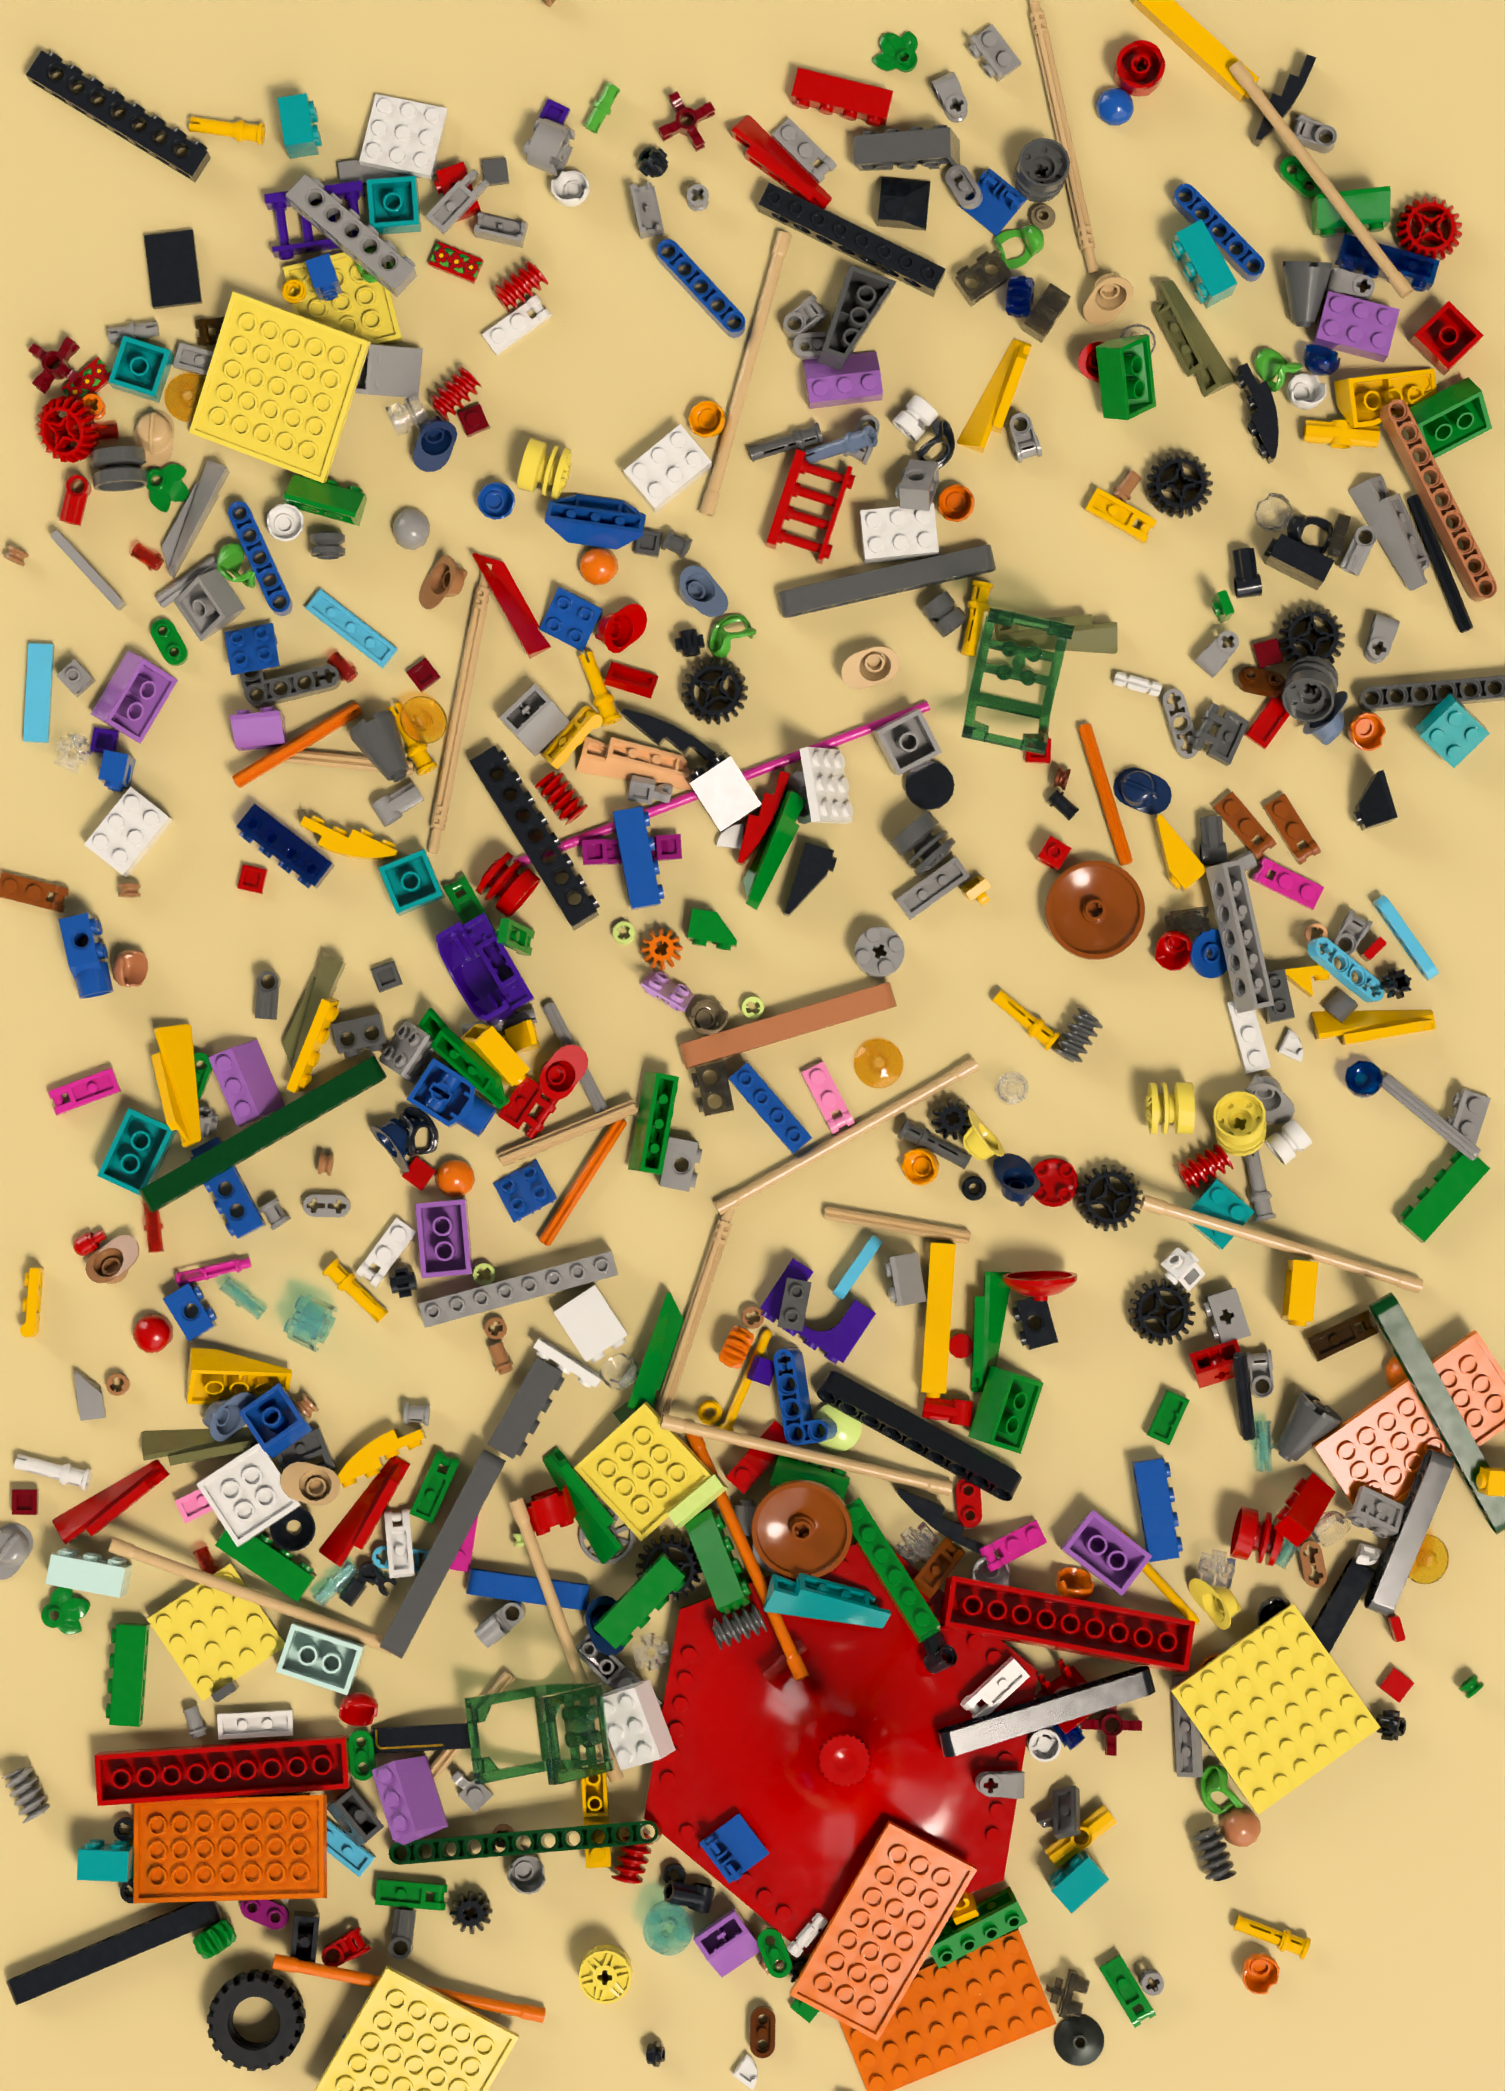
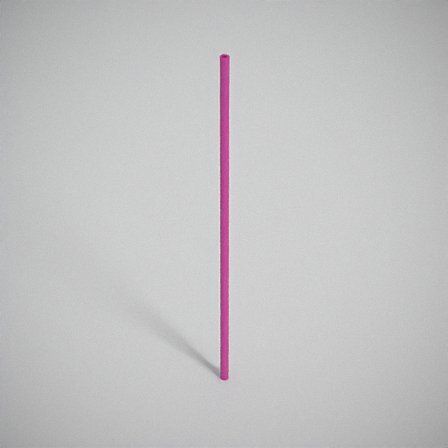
(748, 774)

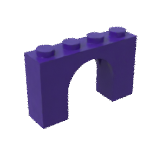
(836, 1341)

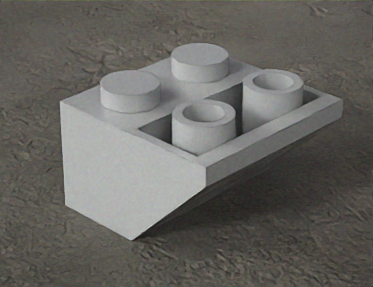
(534, 720)
(906, 1279)

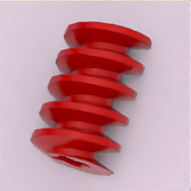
(519, 285)
(454, 393)
(561, 797)
(1204, 1167)
(631, 1862)

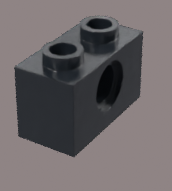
(1045, 1333)
(305, 1935)

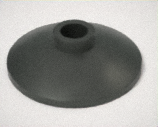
(1074, 2028)

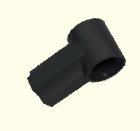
(1247, 581)
(938, 1654)
(694, 1896)

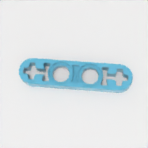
(1405, 937)
(1347, 966)

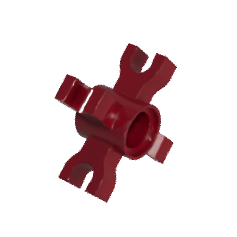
(675, 127)
(49, 358)
(1111, 1737)

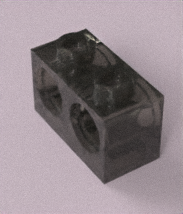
(986, 282)
(1046, 313)
(720, 1088)

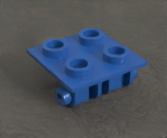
(998, 203)
(571, 619)
(252, 649)
(525, 1191)
(734, 1848)

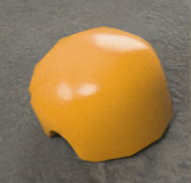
(707, 419)
(920, 1166)

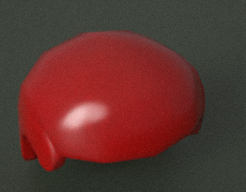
(1173, 950)
(153, 1333)
(358, 1709)

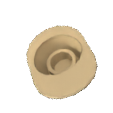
(1107, 299)
(155, 434)
(870, 667)
(310, 1483)

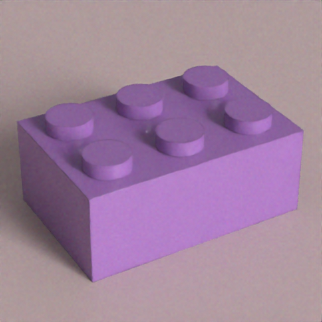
(1356, 326)
(444, 1238)

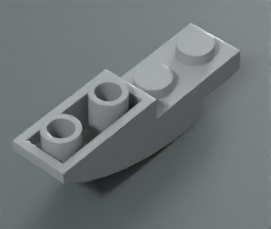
(608, 1668)

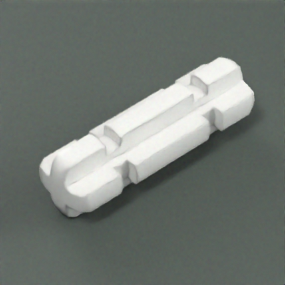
(1137, 684)
(807, 1935)

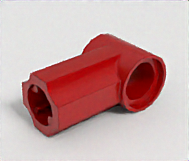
(75, 503)
(953, 1410)

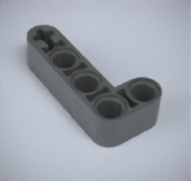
(292, 681)

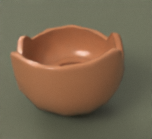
(130, 968)
(1240, 1827)

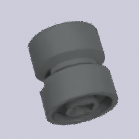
(944, 614)

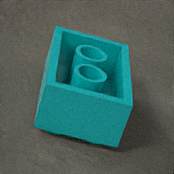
(1203, 264)
(136, 1151)

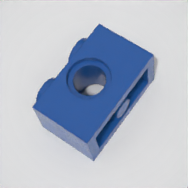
(324, 277)
(116, 770)
(177, 1304)

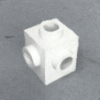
(1180, 1264)

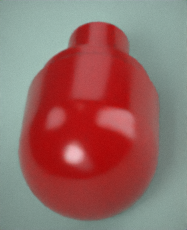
(88, 1242)

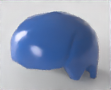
(1115, 106)
(496, 500)

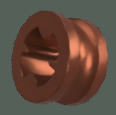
(1061, 778)

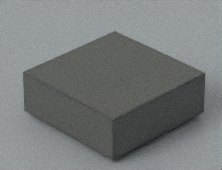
(495, 171)
(649, 543)
(386, 976)
(1340, 1005)
(225, 1691)

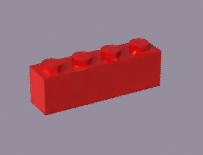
(842, 97)

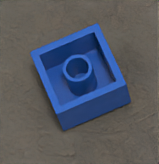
(275, 1420)

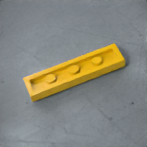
(310, 1051)

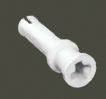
(64, 1473)

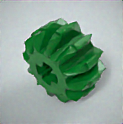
(214, 1938)

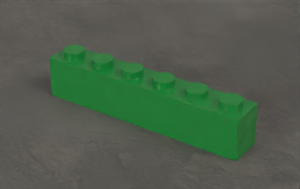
(891, 1573)

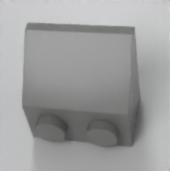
(209, 604)

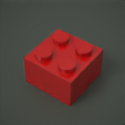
(1446, 338)

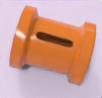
(96, 400)

